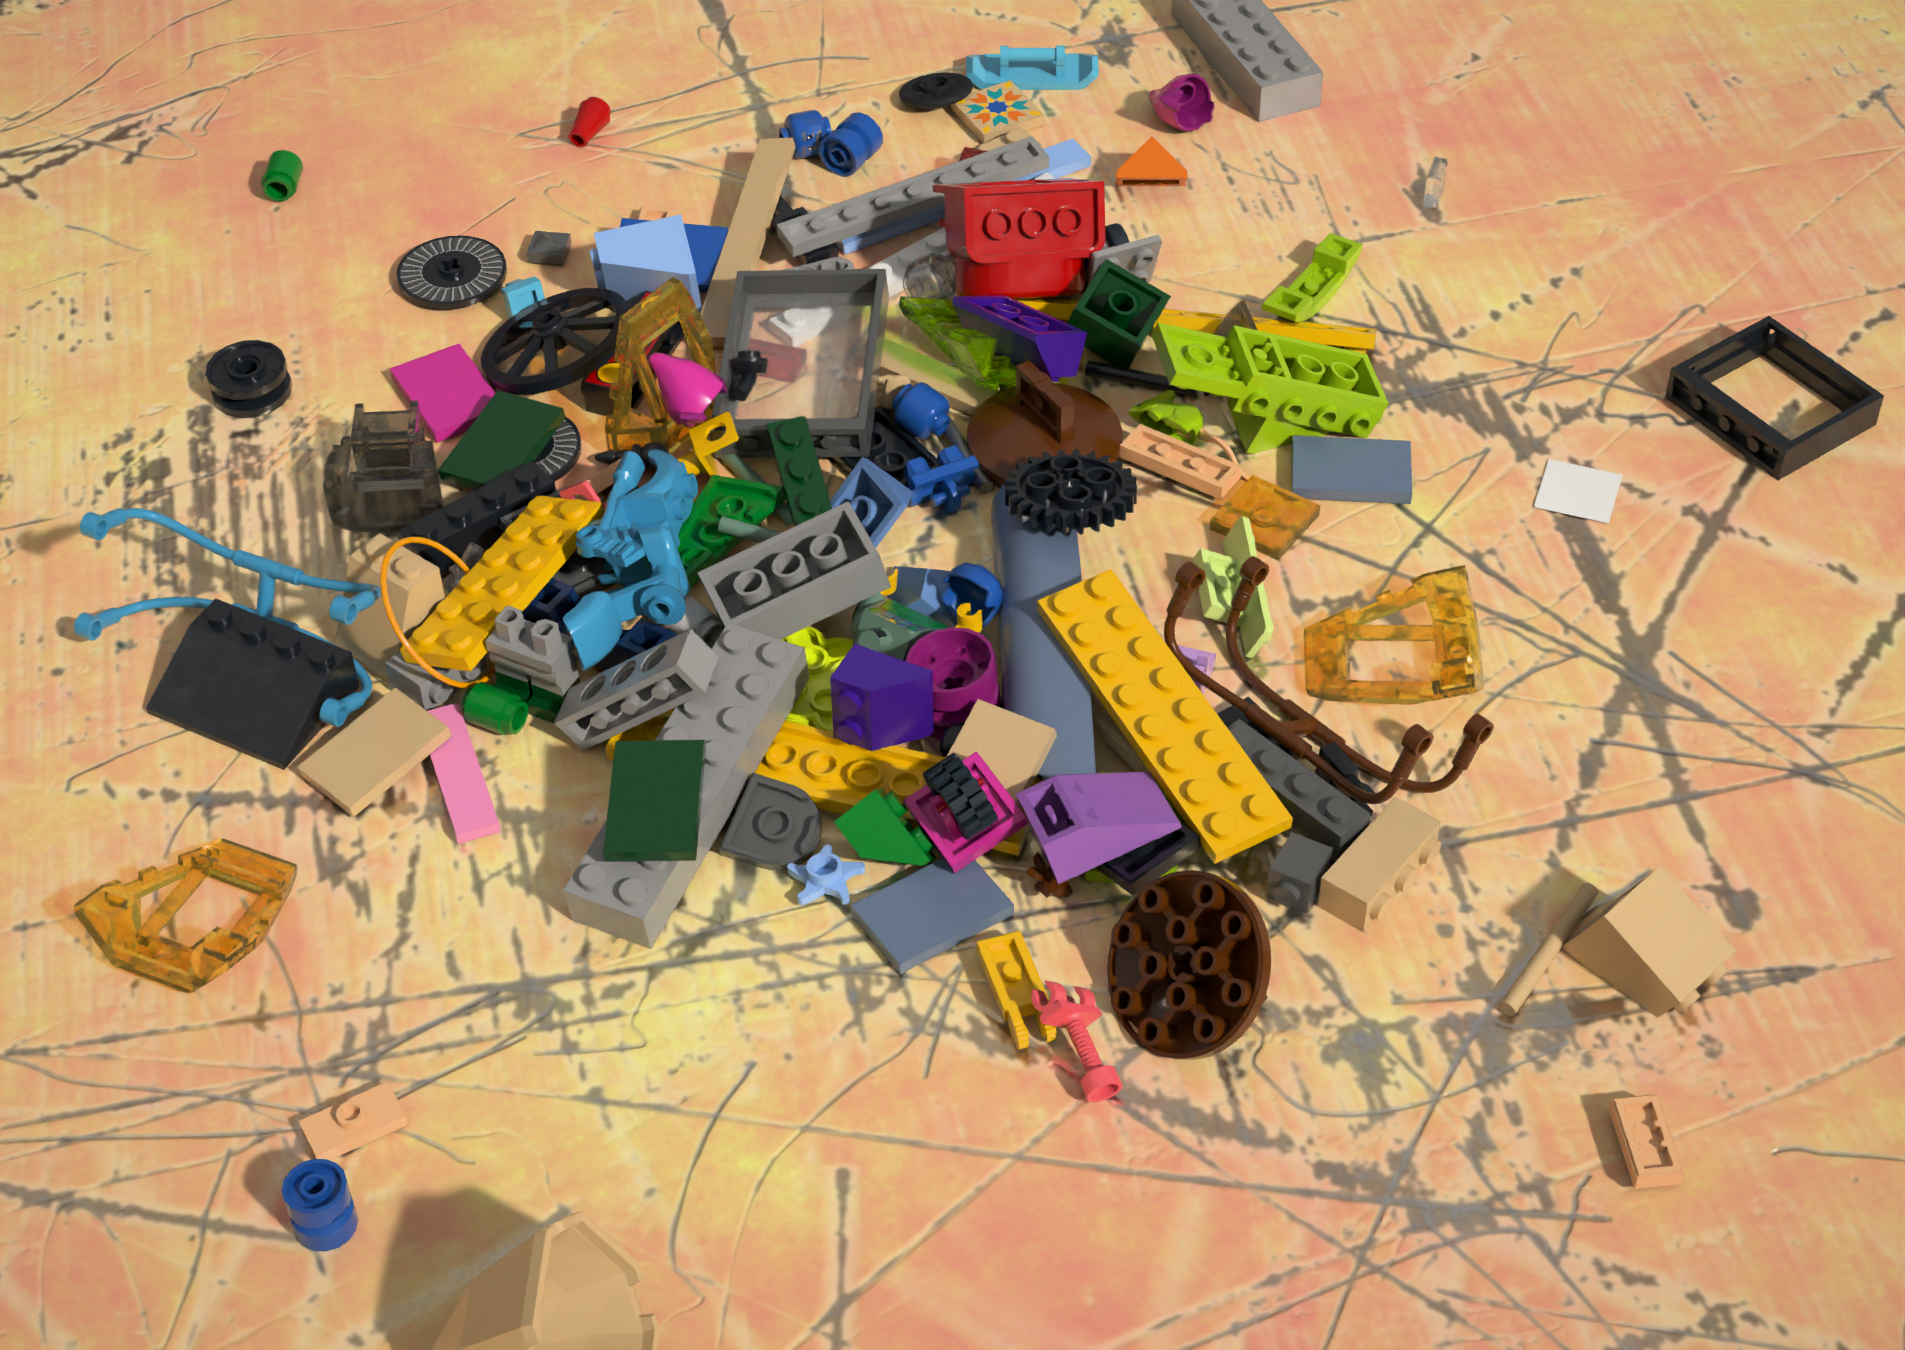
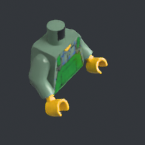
(894, 628)

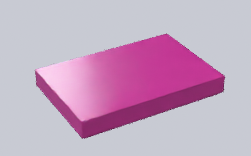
(447, 389)

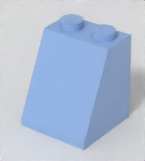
(644, 258)

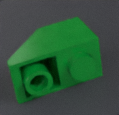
(882, 832)

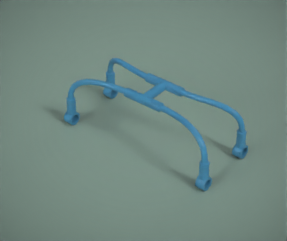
(341, 609)

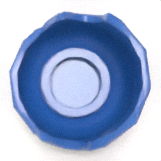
(975, 586)

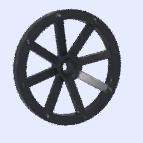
(550, 330)

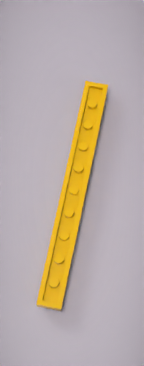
(1350, 337)

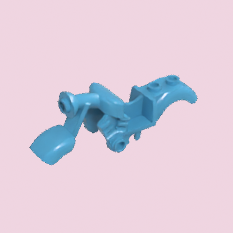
(641, 547)

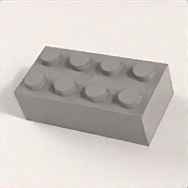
(797, 575)

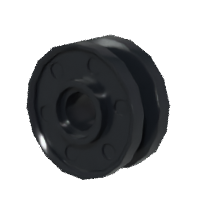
(249, 379)

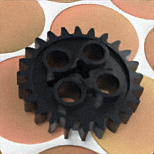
(1070, 491)

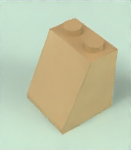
(413, 593)
(1653, 945)

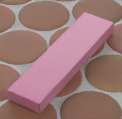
(462, 780)

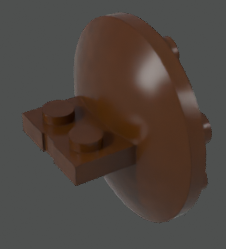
(1039, 419)
(1189, 965)

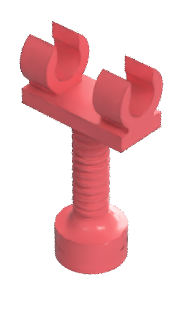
(1061, 1011)

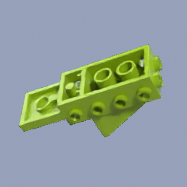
(1275, 383)

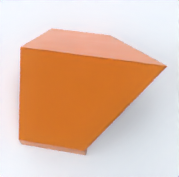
(1151, 167)

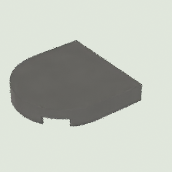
(772, 825)

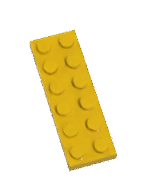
(505, 576)

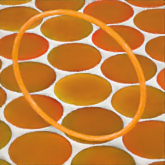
(383, 586)

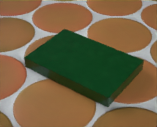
(501, 439)
(655, 801)

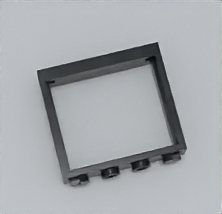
(1693, 392)

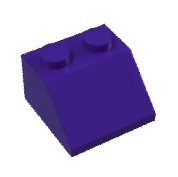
(880, 700)

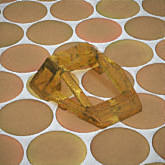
(636, 330)
(1454, 633)
(114, 914)

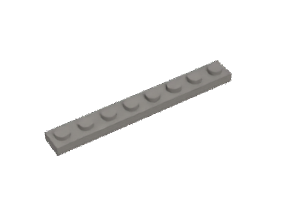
(907, 197)

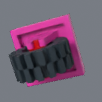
(964, 809)

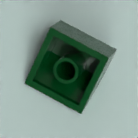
(1118, 313)

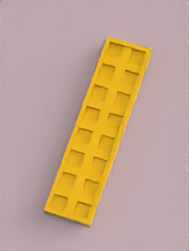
(1164, 716)

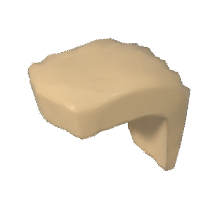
(888, 389)

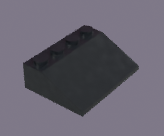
(252, 683)

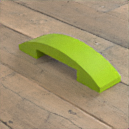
(1318, 282)

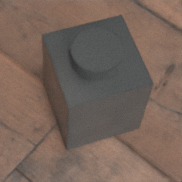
(1297, 872)

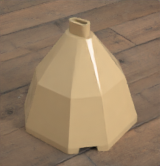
(555, 1292)

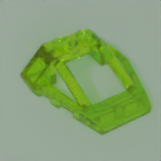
(965, 347)

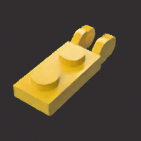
(1012, 979)

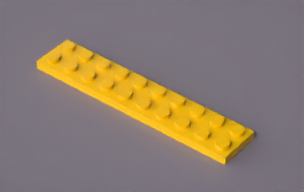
(832, 770)

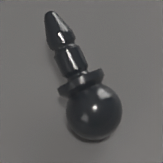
(611, 456)

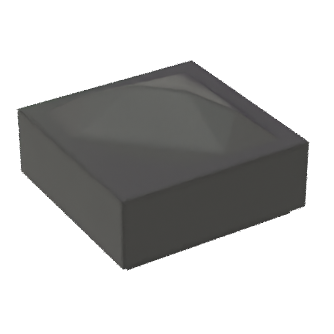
(549, 248)

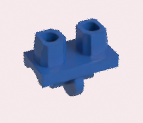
(942, 484)

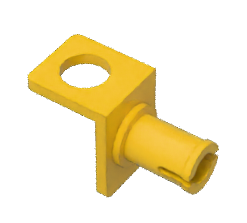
(700, 458)

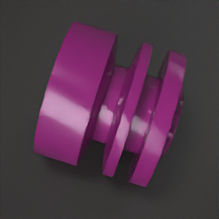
(962, 673)

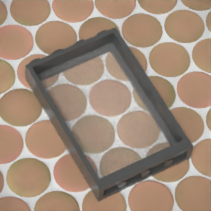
(821, 352)

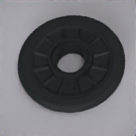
(935, 90)

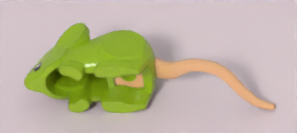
(1178, 421)

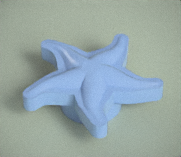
(825, 875)

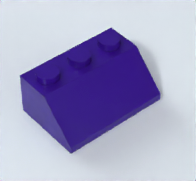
(1024, 333)

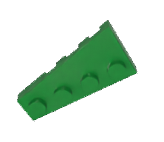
(728, 497)

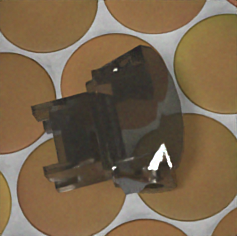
(393, 476)

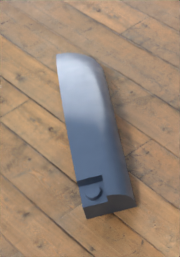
(1034, 667)

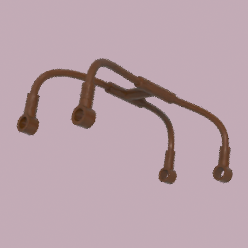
(1301, 723)

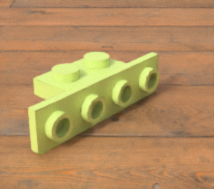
(1222, 581)

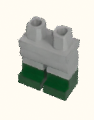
(533, 662)

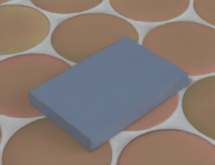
(1352, 469)
(931, 912)

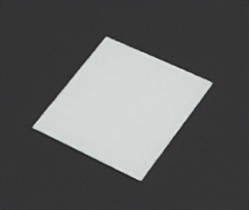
(1578, 491)

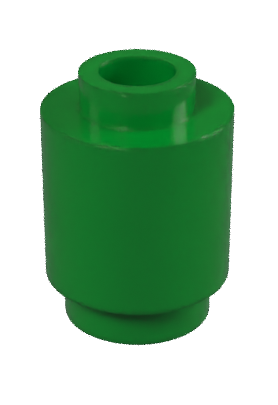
(281, 175)
(494, 709)

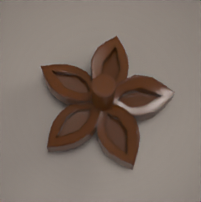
(1046, 881)

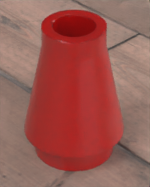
(589, 121)

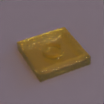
(1273, 512)

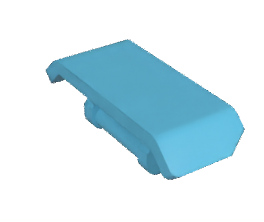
(1033, 68)

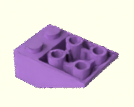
(1094, 818)

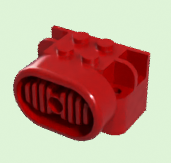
(1023, 235)

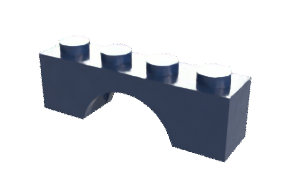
(559, 598)

